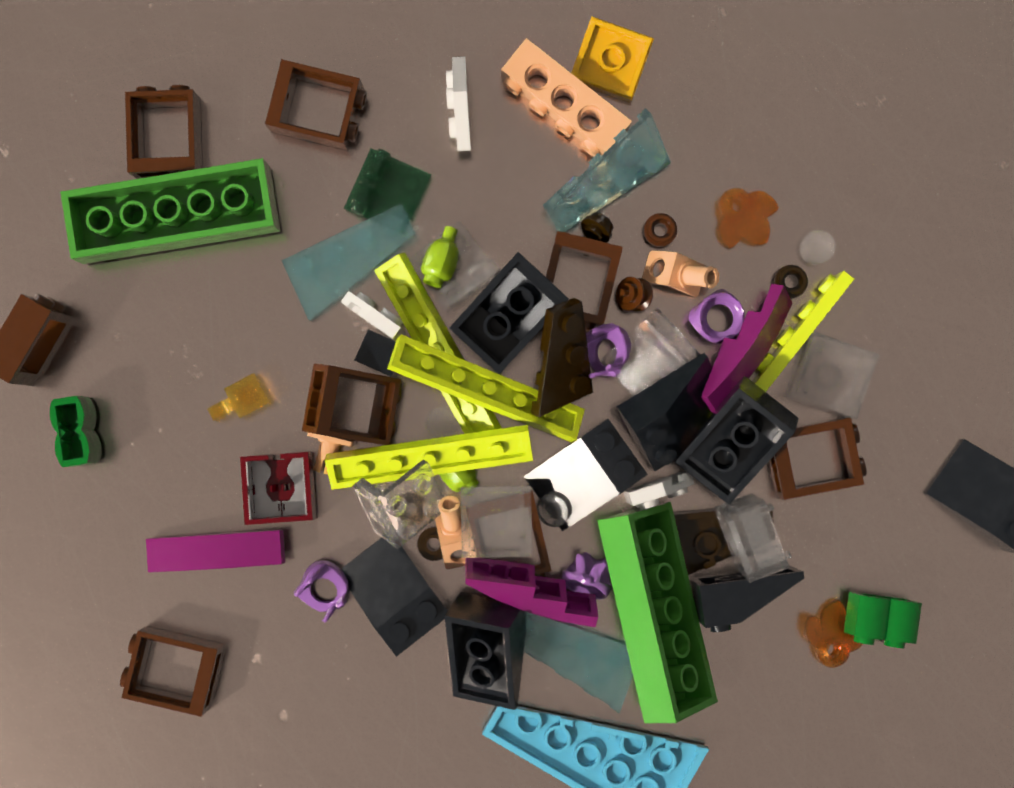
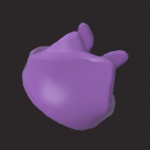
(699, 313)
(621, 341)
(326, 570)
(588, 576)

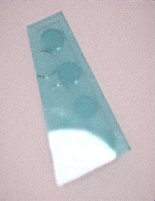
(622, 167)
(338, 263)
(581, 655)

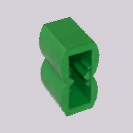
(75, 424)
(882, 619)

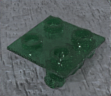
(385, 184)

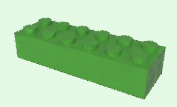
(170, 211)
(657, 613)

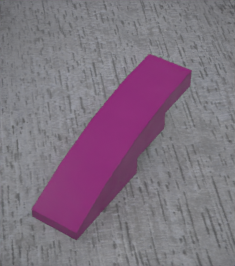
(747, 352)
(215, 551)
(520, 588)

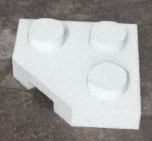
(458, 100)
(383, 321)
(647, 494)

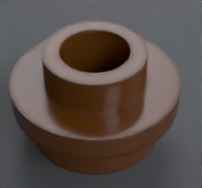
(664, 220)

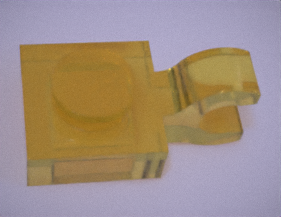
(243, 397)

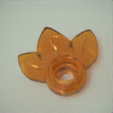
(749, 220)
(830, 630)

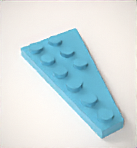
(594, 753)

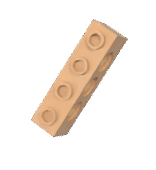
(532, 61)

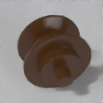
(634, 294)

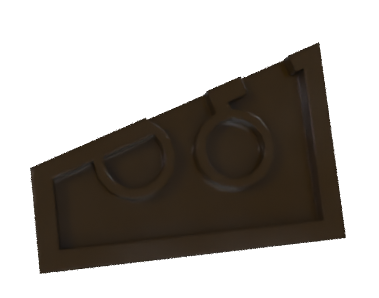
(565, 358)
(702, 539)

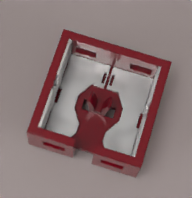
(266, 493)

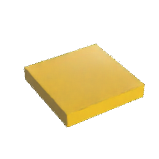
(612, 59)

